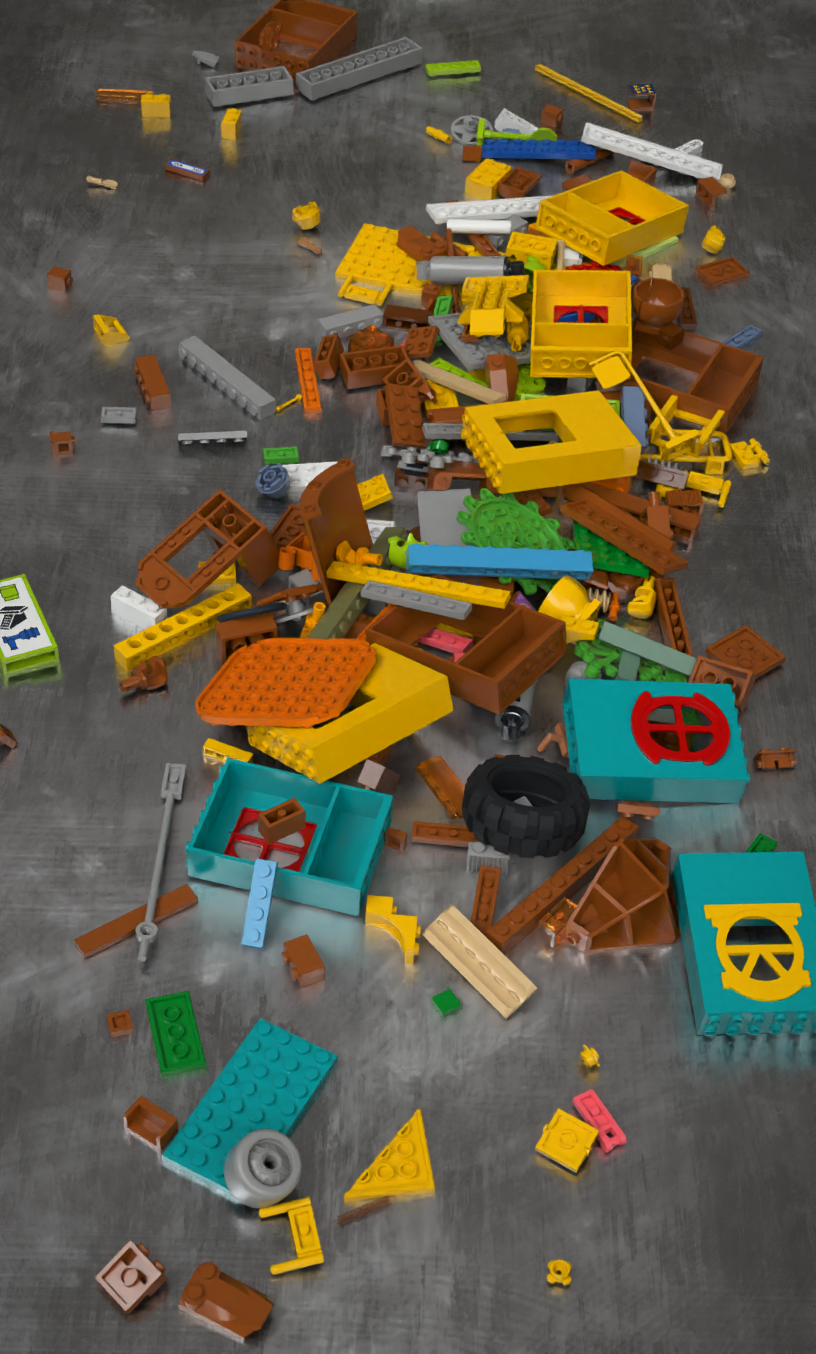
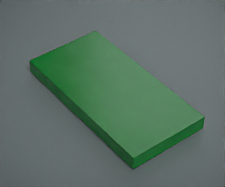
(175, 1034)

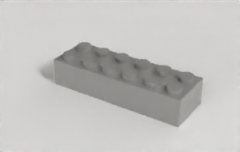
(249, 86)

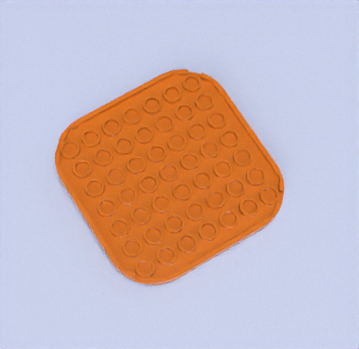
(286, 682)

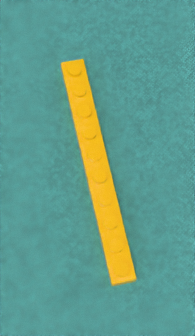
(444, 588)

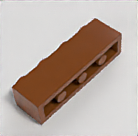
(152, 382)

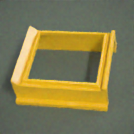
(669, 410)

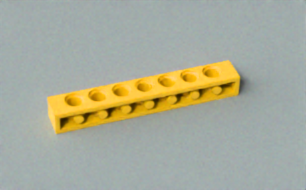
(180, 627)

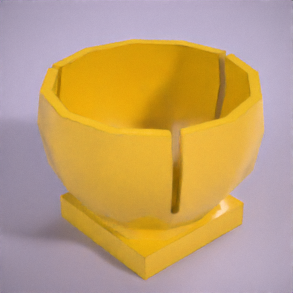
(570, 600)

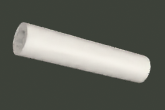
(480, 226)

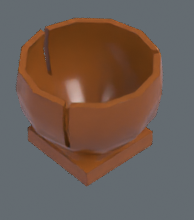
(659, 307)

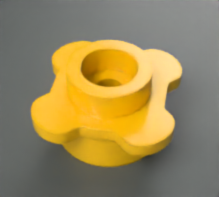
(589, 1056)
(562, 1266)

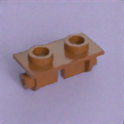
(766, 758)

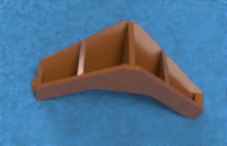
(627, 900)

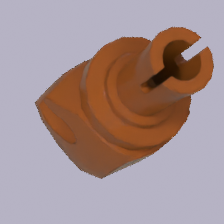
(147, 676)

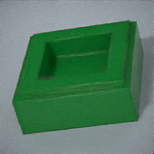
(446, 1003)

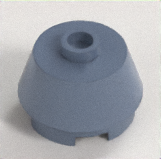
(273, 481)

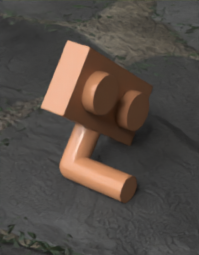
(559, 737)

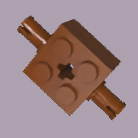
(657, 516)

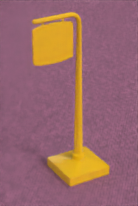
(613, 372)

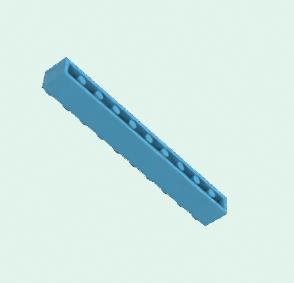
(498, 562)

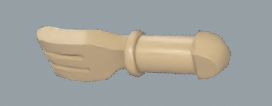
(107, 183)

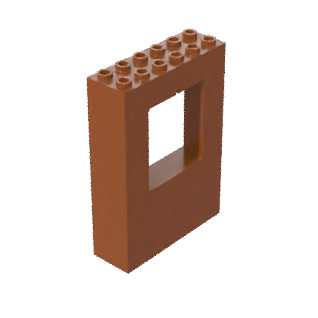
(305, 24)
(723, 372)
(508, 659)

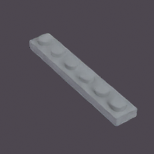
(416, 600)

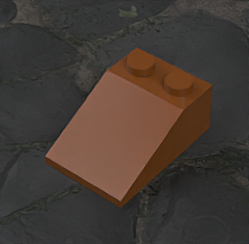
(717, 672)

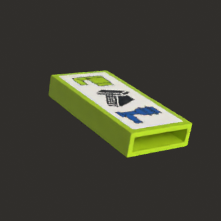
(23, 628)

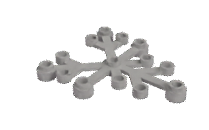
(436, 461)

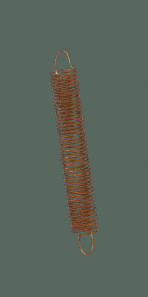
(367, 1212)

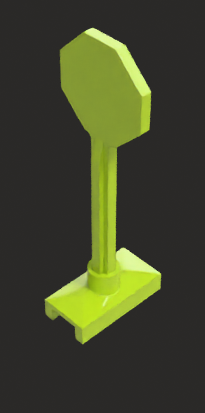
(539, 135)

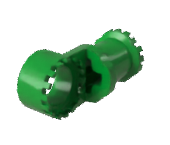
(438, 446)

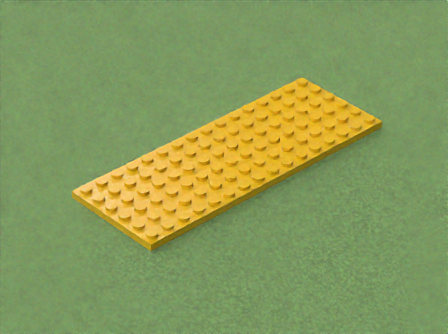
(378, 261)

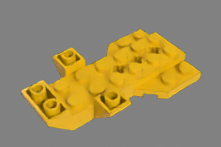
(492, 303)

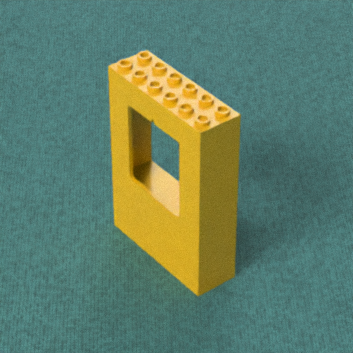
(592, 449)
(390, 705)

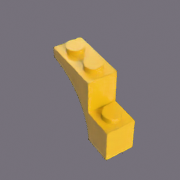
(580, 629)
(403, 928)

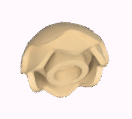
(727, 181)

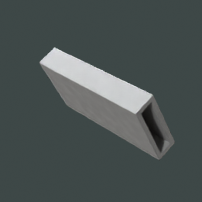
(438, 516)

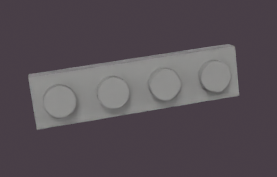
(205, 437)

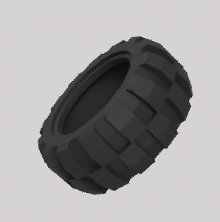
(546, 827)

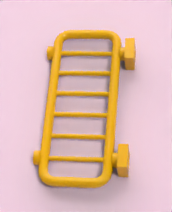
(714, 464)

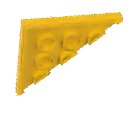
(399, 1168)

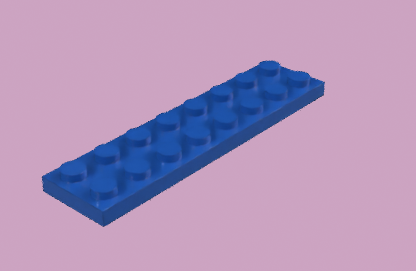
(537, 149)

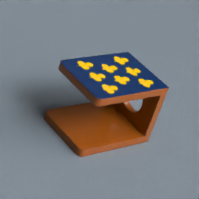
(642, 90)

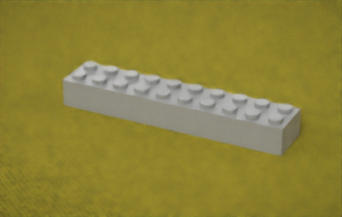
(358, 68)

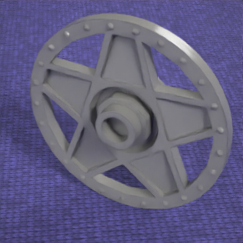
(468, 130)
(295, 611)

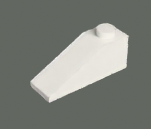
(509, 120)

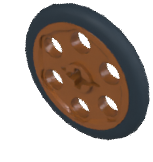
(270, 608)

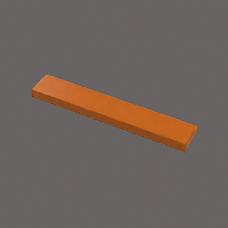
(307, 380)

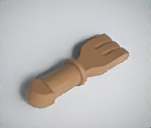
(305, 243)

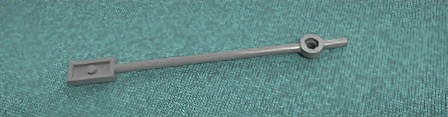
(171, 789)

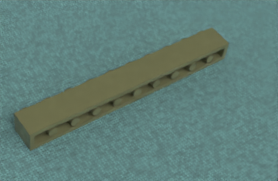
(348, 602)

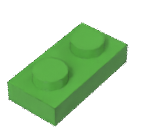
(280, 455)

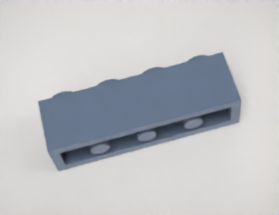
(634, 413)

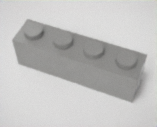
(350, 322)

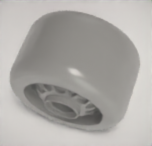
(250, 1178)

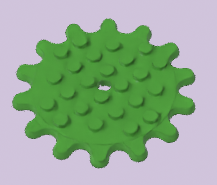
(514, 525)

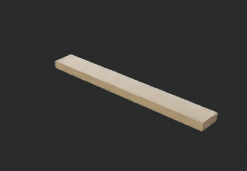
(459, 384)

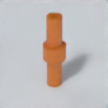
(614, 606)

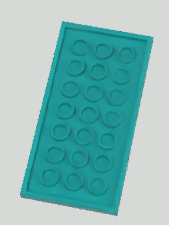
(259, 1088)

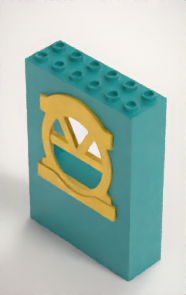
(747, 890)

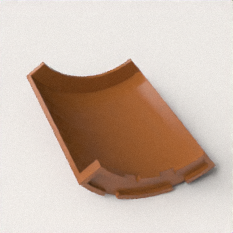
(331, 515)

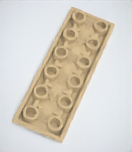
(479, 961)

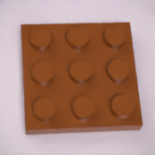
(746, 650)

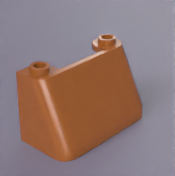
(441, 478)

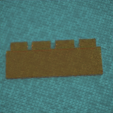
(117, 95)
(443, 784)

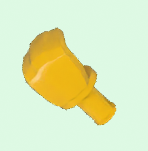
(713, 240)
(517, 334)
(645, 600)

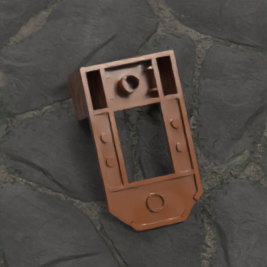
(230, 533)

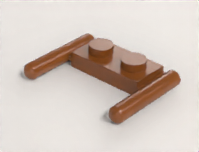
(292, 594)

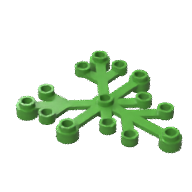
(647, 671)

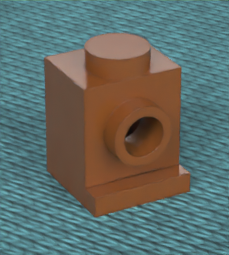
(62, 443)

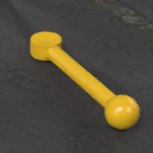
(298, 398)

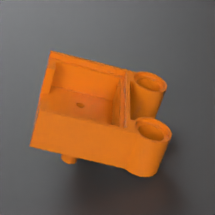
(300, 554)

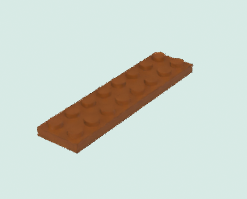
(624, 536)

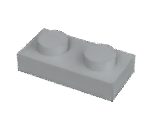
(118, 415)

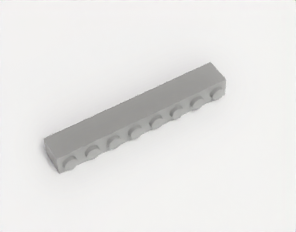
(227, 377)

